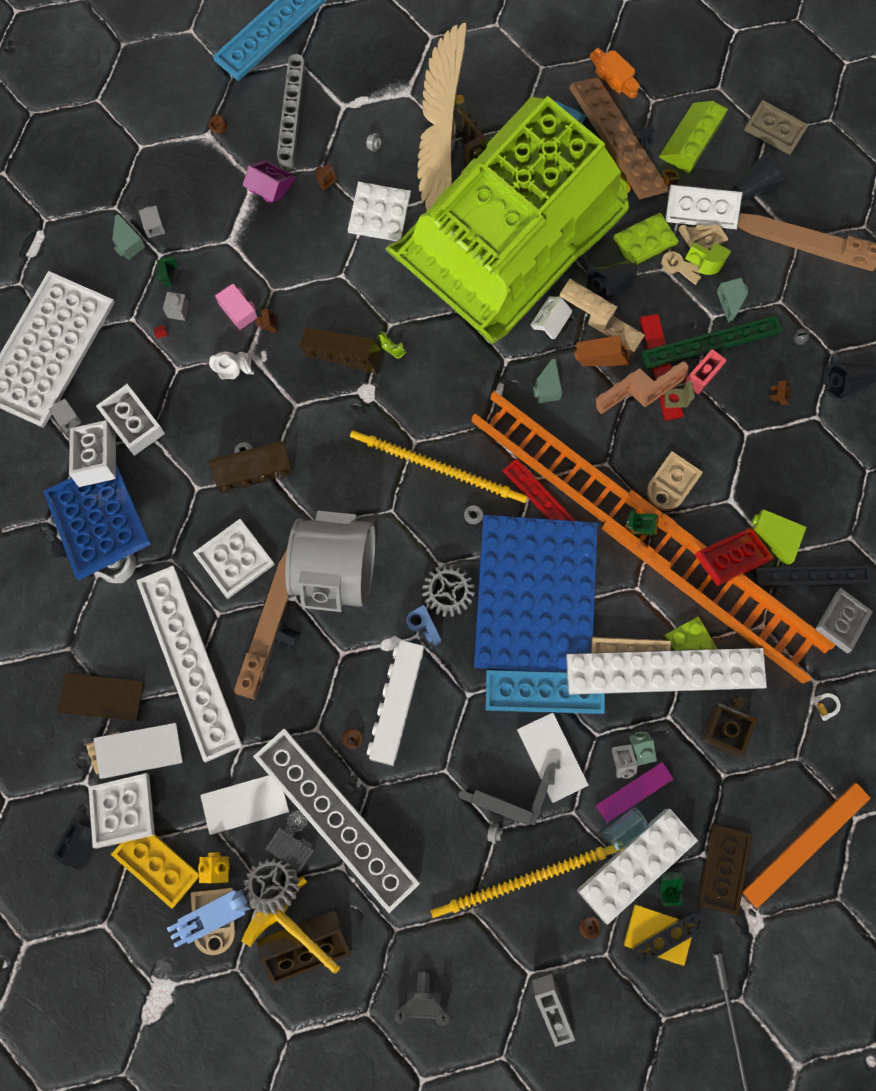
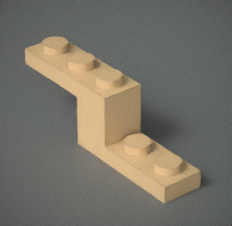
(601, 314)

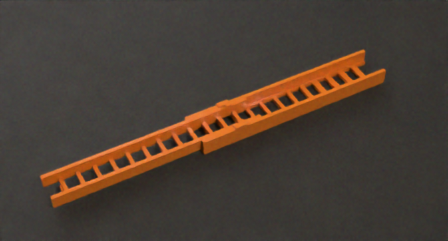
(651, 556)

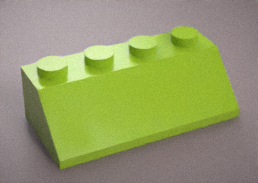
(693, 135)

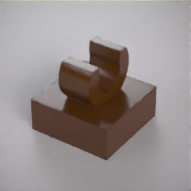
(325, 176)
(267, 321)
(783, 393)

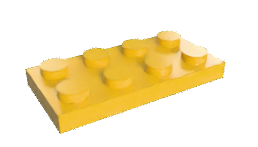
(157, 867)

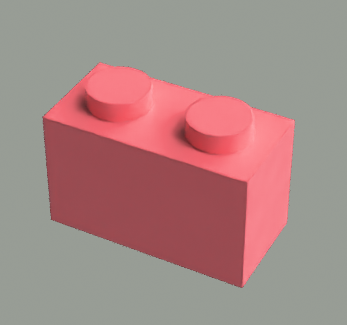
(706, 371)

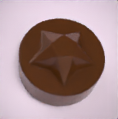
(218, 124)
(670, 177)
(352, 738)
(589, 927)

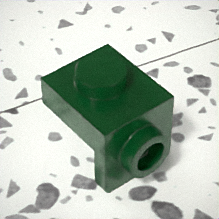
(165, 264)
(642, 523)
(670, 888)

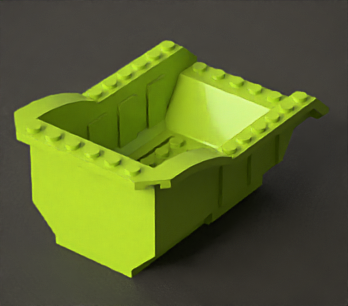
(516, 218)

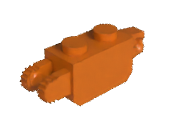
(615, 72)

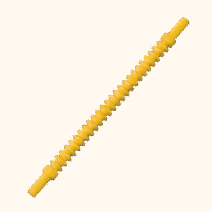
(373, 441)
(455, 905)

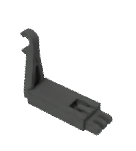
(509, 810)

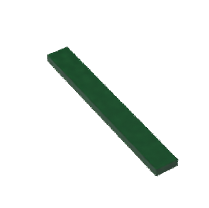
(715, 340)

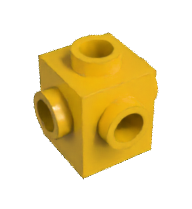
(213, 868)

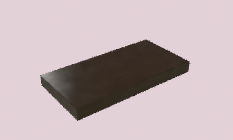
(101, 697)
(724, 869)

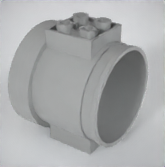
(330, 561)

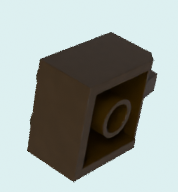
(729, 728)

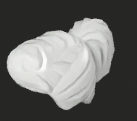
(229, 365)

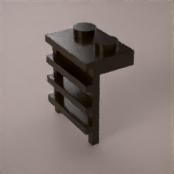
(474, 137)

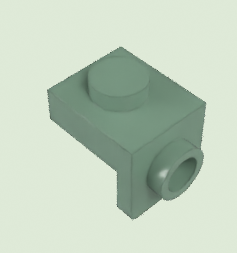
(643, 748)

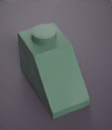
(126, 239)
(732, 297)
(548, 384)

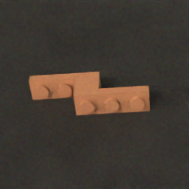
(642, 387)

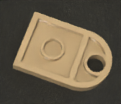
(672, 481)
(225, 934)

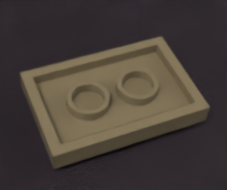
(776, 127)

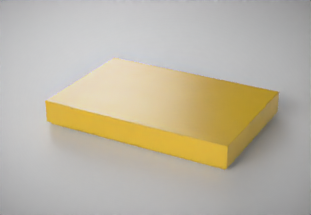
(646, 923)

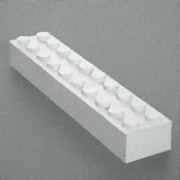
(337, 820)

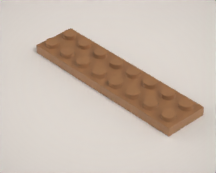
(618, 138)

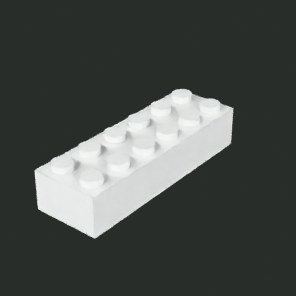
(396, 704)
(637, 866)

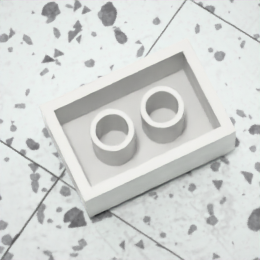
(130, 419)
(92, 453)

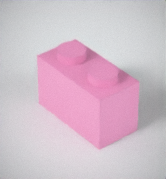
(236, 306)

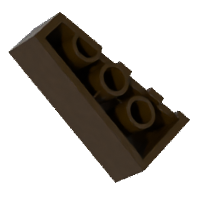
(342, 349)

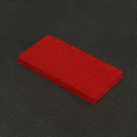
(734, 556)

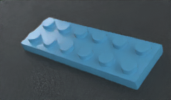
(537, 693)

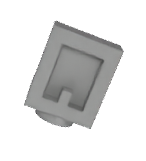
(624, 761)

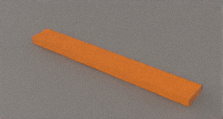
(805, 845)

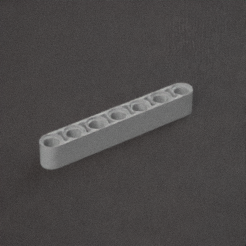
(292, 103)

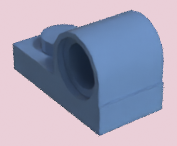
(431, 633)

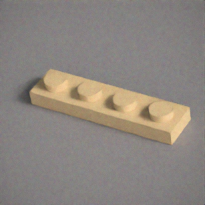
(622, 645)

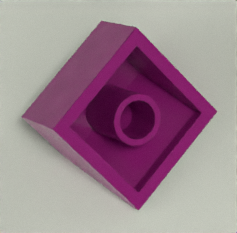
(267, 180)

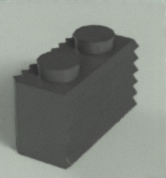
(290, 849)

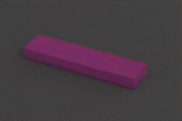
(634, 792)

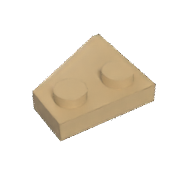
(703, 235)

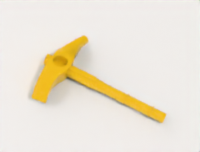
(262, 921)

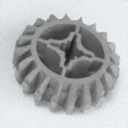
(440, 575)
(267, 875)

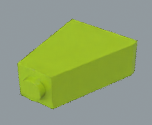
(779, 535)

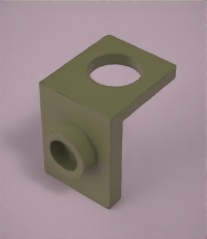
(685, 395)

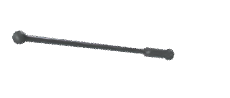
(725, 986)

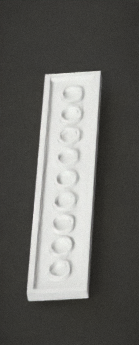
(189, 664)
(666, 671)

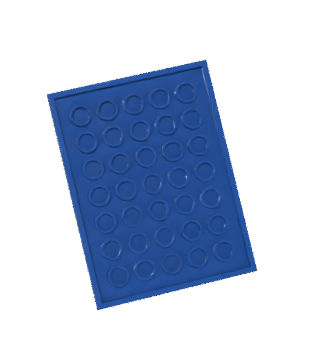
(534, 593)

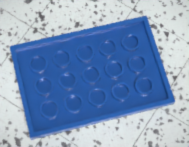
(96, 523)

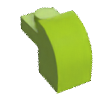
(708, 260)

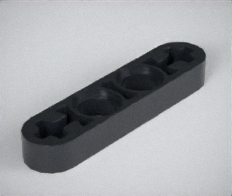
(669, 942)

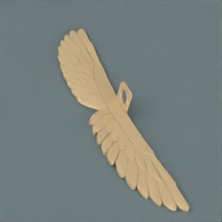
(439, 107)

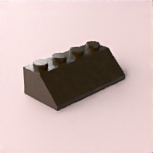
(250, 467)
(287, 957)

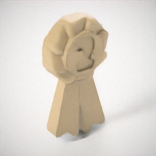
(673, 263)

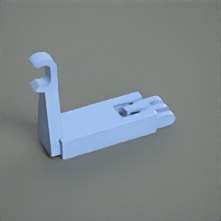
(210, 917)

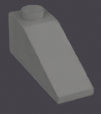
(553, 1010)

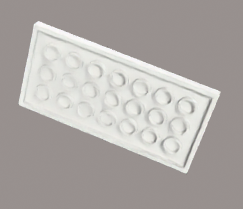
(49, 346)

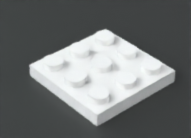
(379, 211)
(233, 558)
(121, 811)

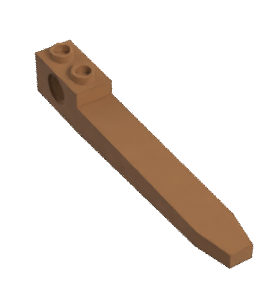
(847, 251)
(264, 638)

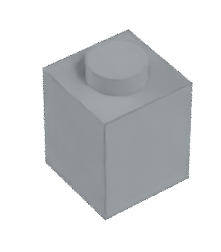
(151, 221)
(176, 306)
(65, 415)

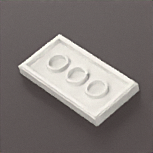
(703, 206)
(548, 745)
(137, 750)
(243, 804)

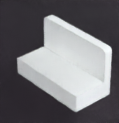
(552, 316)

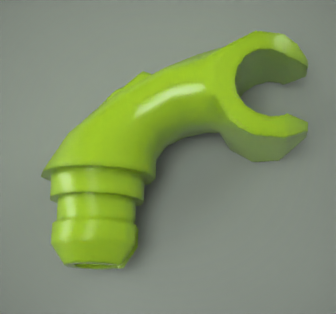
(393, 349)

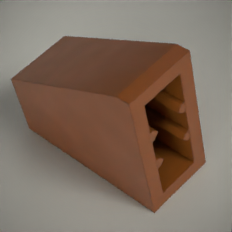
(603, 352)

